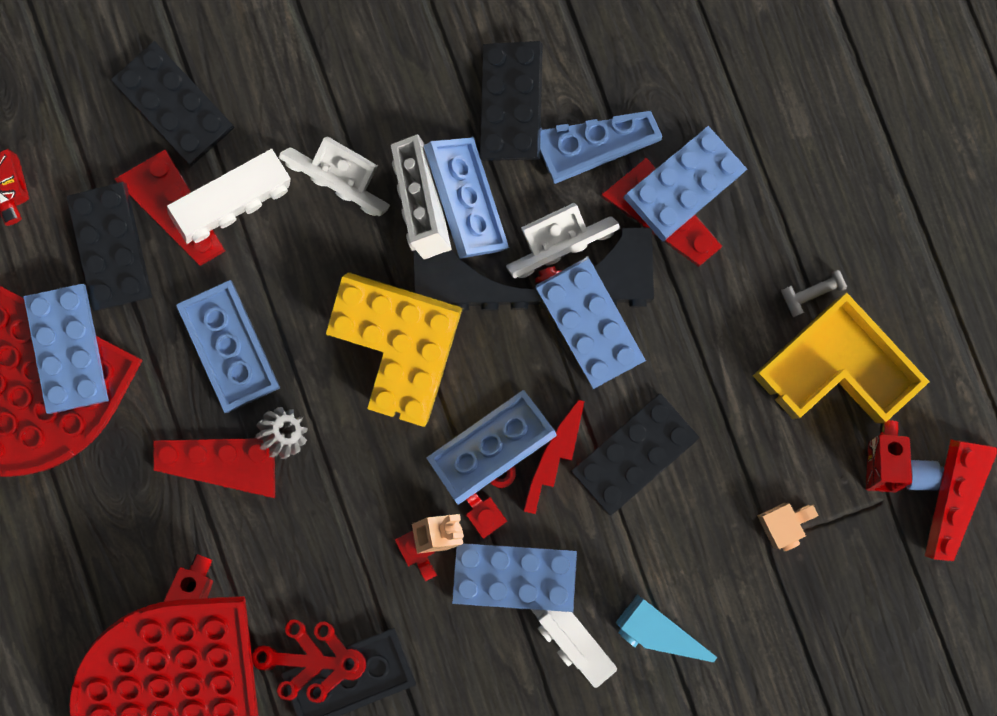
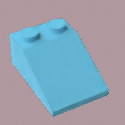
(654, 631)

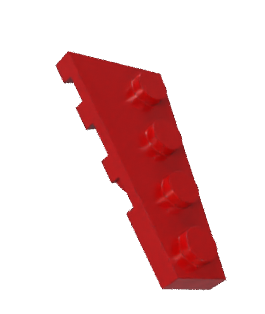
(154, 187)
(690, 240)

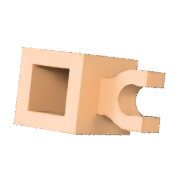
(784, 526)
(437, 533)

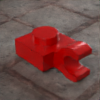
(484, 515)
(408, 549)

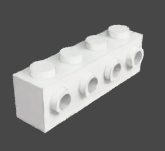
(229, 196)
(419, 198)

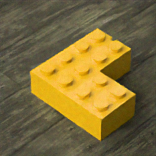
(409, 330)
(847, 350)

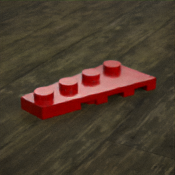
(220, 462)
(959, 492)

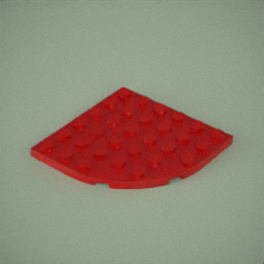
(28, 435)
(170, 662)

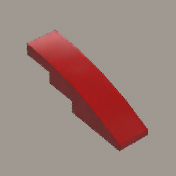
(559, 447)

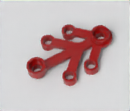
(313, 662)

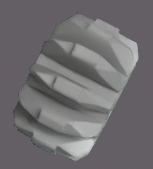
(292, 436)

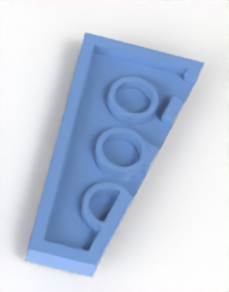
(591, 144)

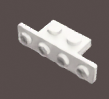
(341, 171)
(557, 236)
(576, 645)

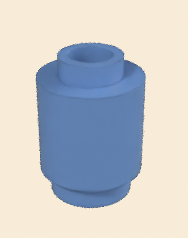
(925, 475)

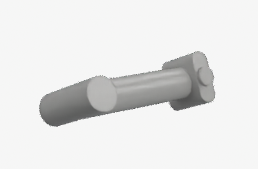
(794, 300)

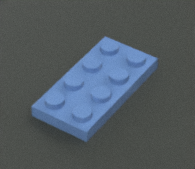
(685, 183)
(466, 197)
(590, 322)
(228, 346)
(66, 348)
(491, 446)
(515, 577)

